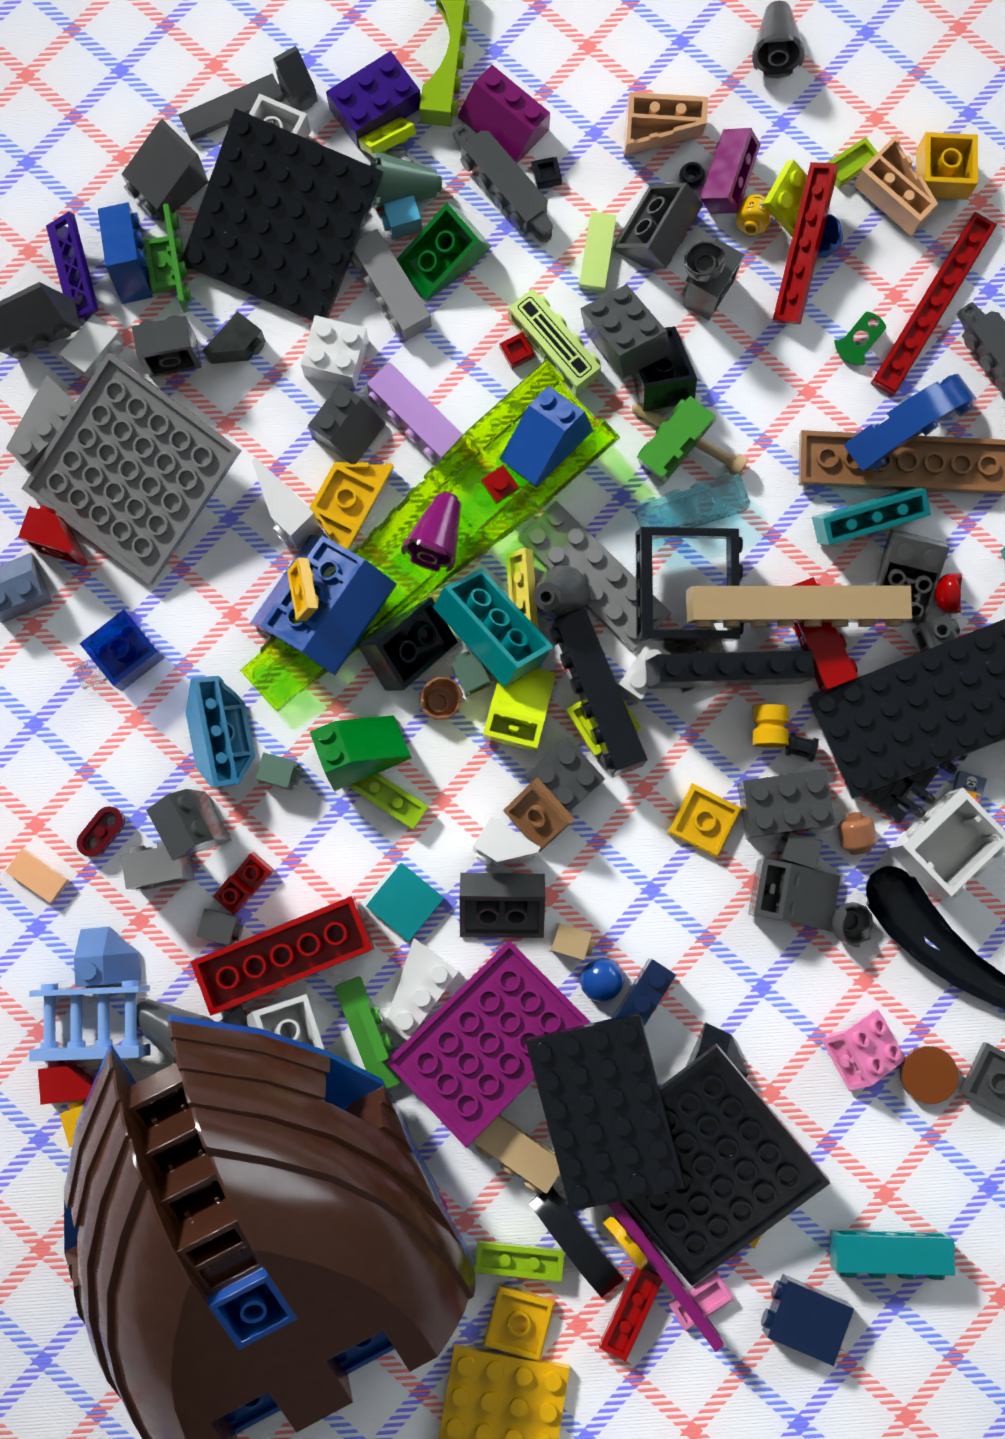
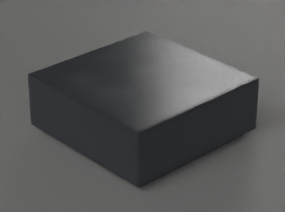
(546, 172)

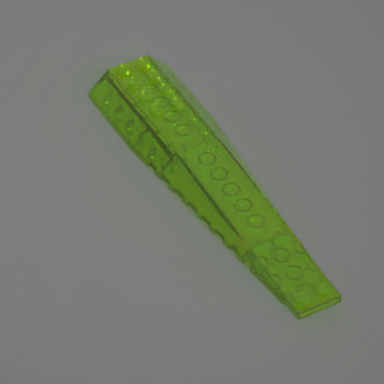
(284, 672)

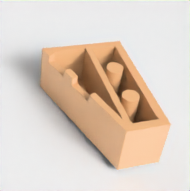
(662, 120)

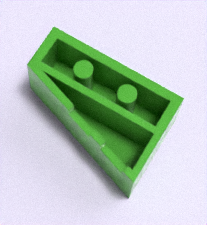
(675, 438)

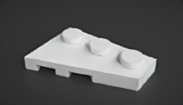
(419, 988)

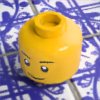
(752, 215)

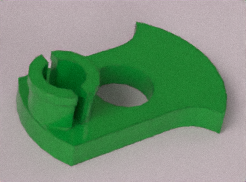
(854, 353)

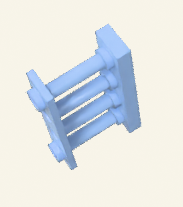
(76, 1046)

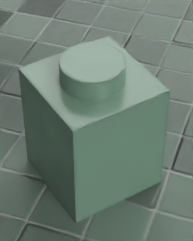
(470, 673)
(278, 771)

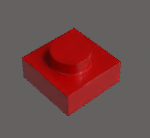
(499, 484)

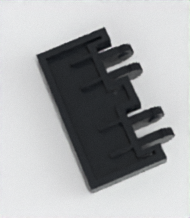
(889, 797)

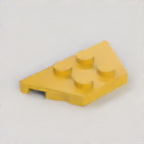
(348, 498)

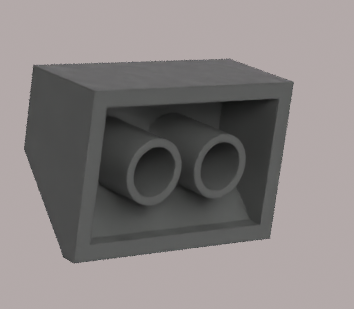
(659, 225)
(35, 319)
(502, 905)

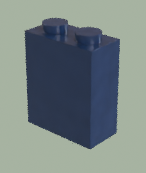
(807, 1319)

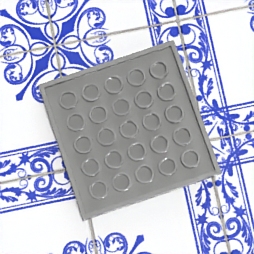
(131, 468)

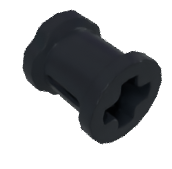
(802, 747)

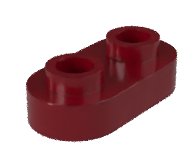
(99, 829)

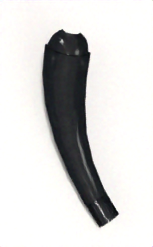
(910, 916)

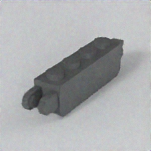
(505, 181)
(986, 339)

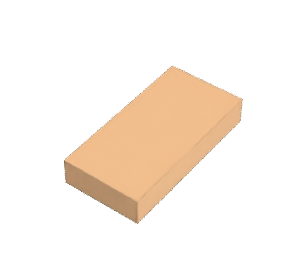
(37, 875)

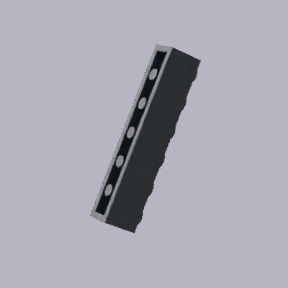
(729, 669)
(598, 693)

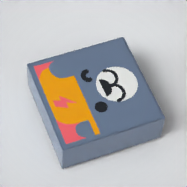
(971, 783)

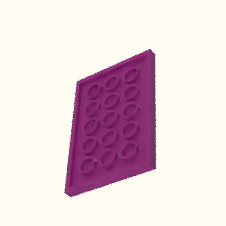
(474, 1049)

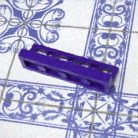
(72, 265)

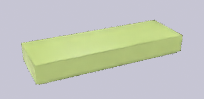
(597, 251)

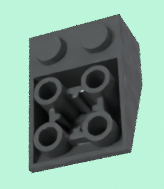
(913, 563)
(794, 894)

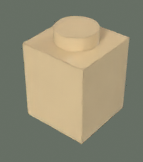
(572, 941)

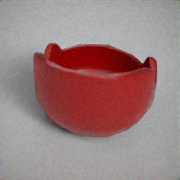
(948, 593)

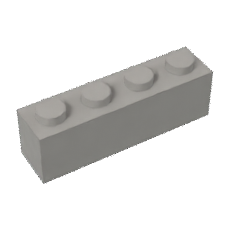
(390, 285)

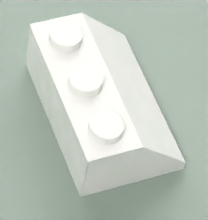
(502, 845)

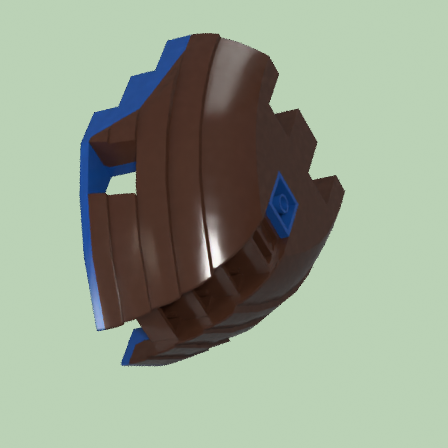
(250, 1236)

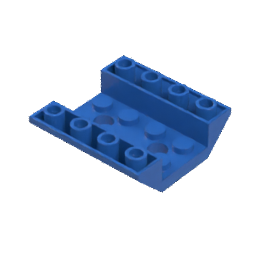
(344, 610)

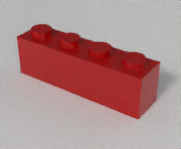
(828, 647)

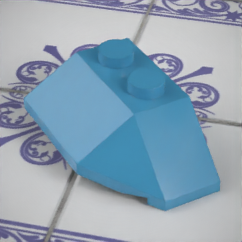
(218, 731)

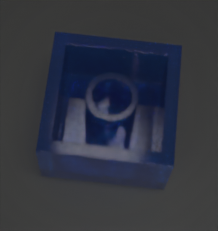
(122, 650)

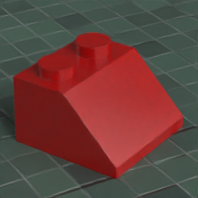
(51, 536)

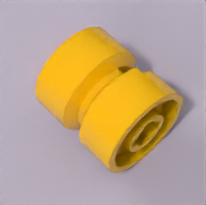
(770, 727)

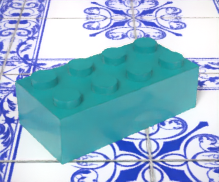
(492, 627)

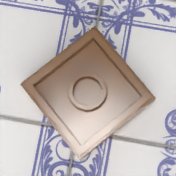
(538, 814)

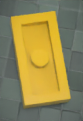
(302, 589)

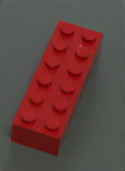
(282, 955)

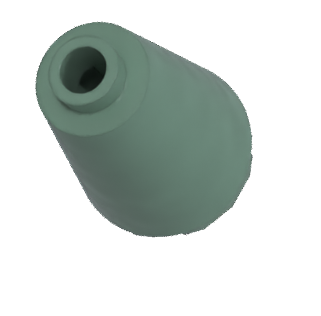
(404, 179)

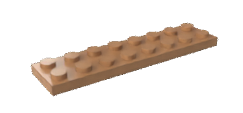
(923, 462)

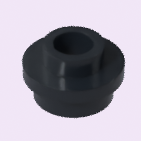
(695, 169)

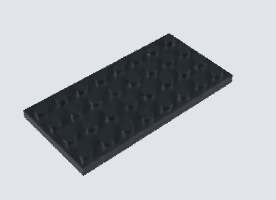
(916, 711)

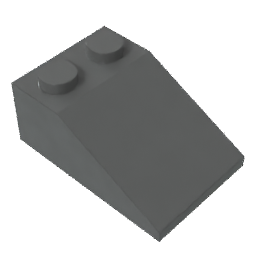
(187, 823)

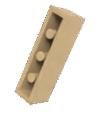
(519, 1154)

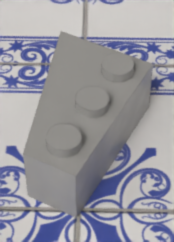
(40, 423)

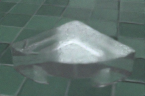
(88, 674)

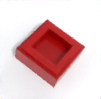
(516, 350)

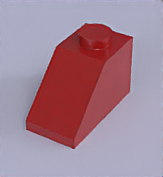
(63, 1082)

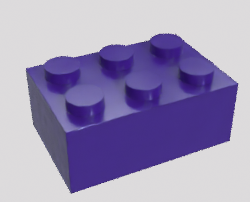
(374, 97)

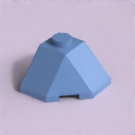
(104, 958)

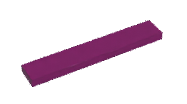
(668, 1275)

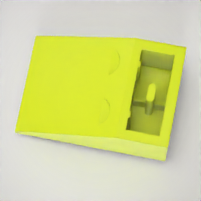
(520, 710)

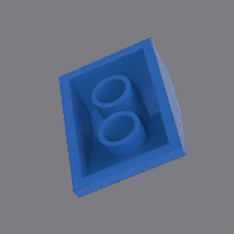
(545, 436)

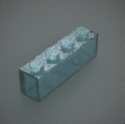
(696, 505)

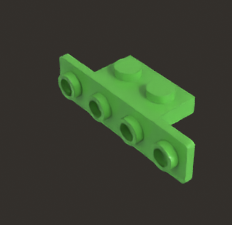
(164, 261)
(365, 1027)

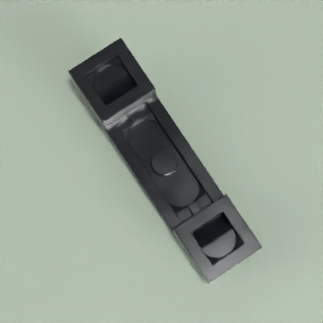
(576, 1242)

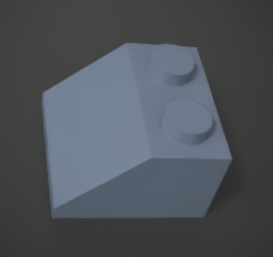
(21, 588)

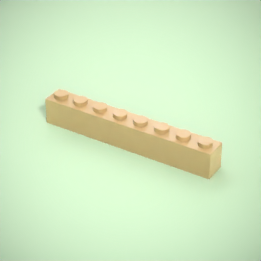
(798, 605)

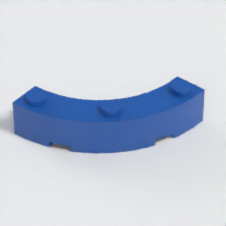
(909, 419)

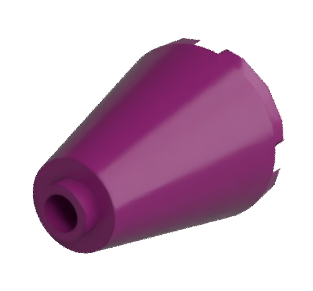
(435, 535)

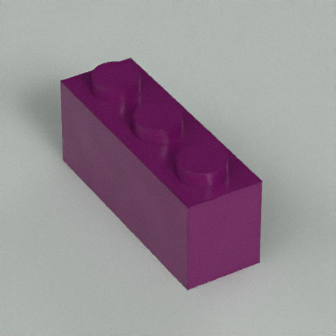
(730, 170)

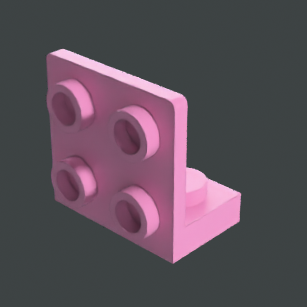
(864, 1051)

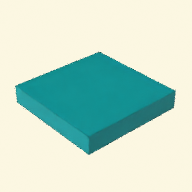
(405, 902)

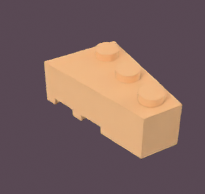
(896, 187)

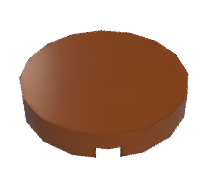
(929, 1074)

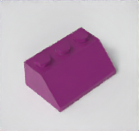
(506, 112)

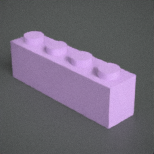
(413, 412)

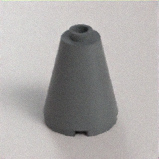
(778, 42)
(561, 591)
(153, 1023)

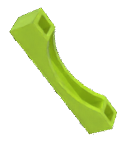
(439, 92)

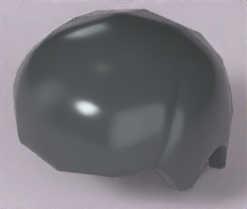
(704, 261)
(852, 924)

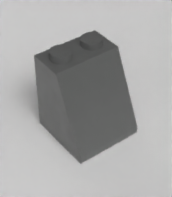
(164, 172)

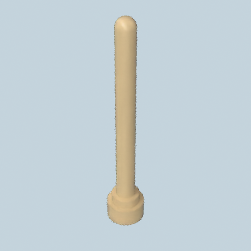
(733, 462)

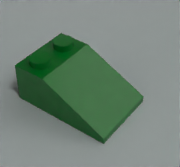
(442, 251)
(359, 748)

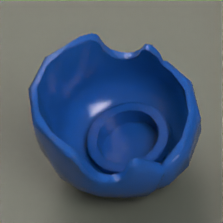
(831, 237)
(602, 979)

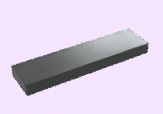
(219, 111)

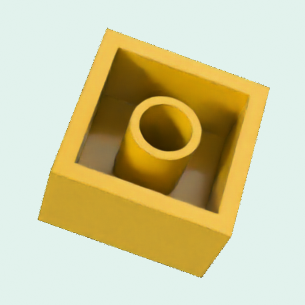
(948, 164)

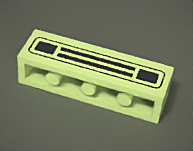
(554, 341)

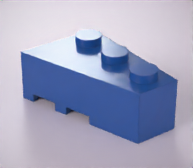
(124, 252)

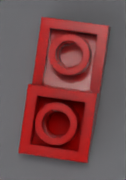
(243, 883)

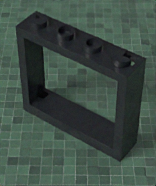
(644, 581)

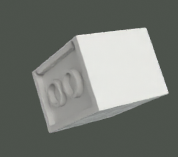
(949, 844)

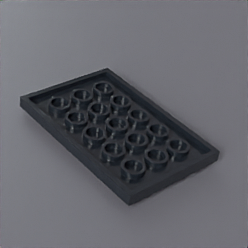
(605, 1112)

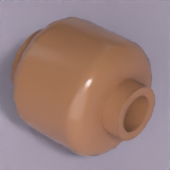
(857, 833)

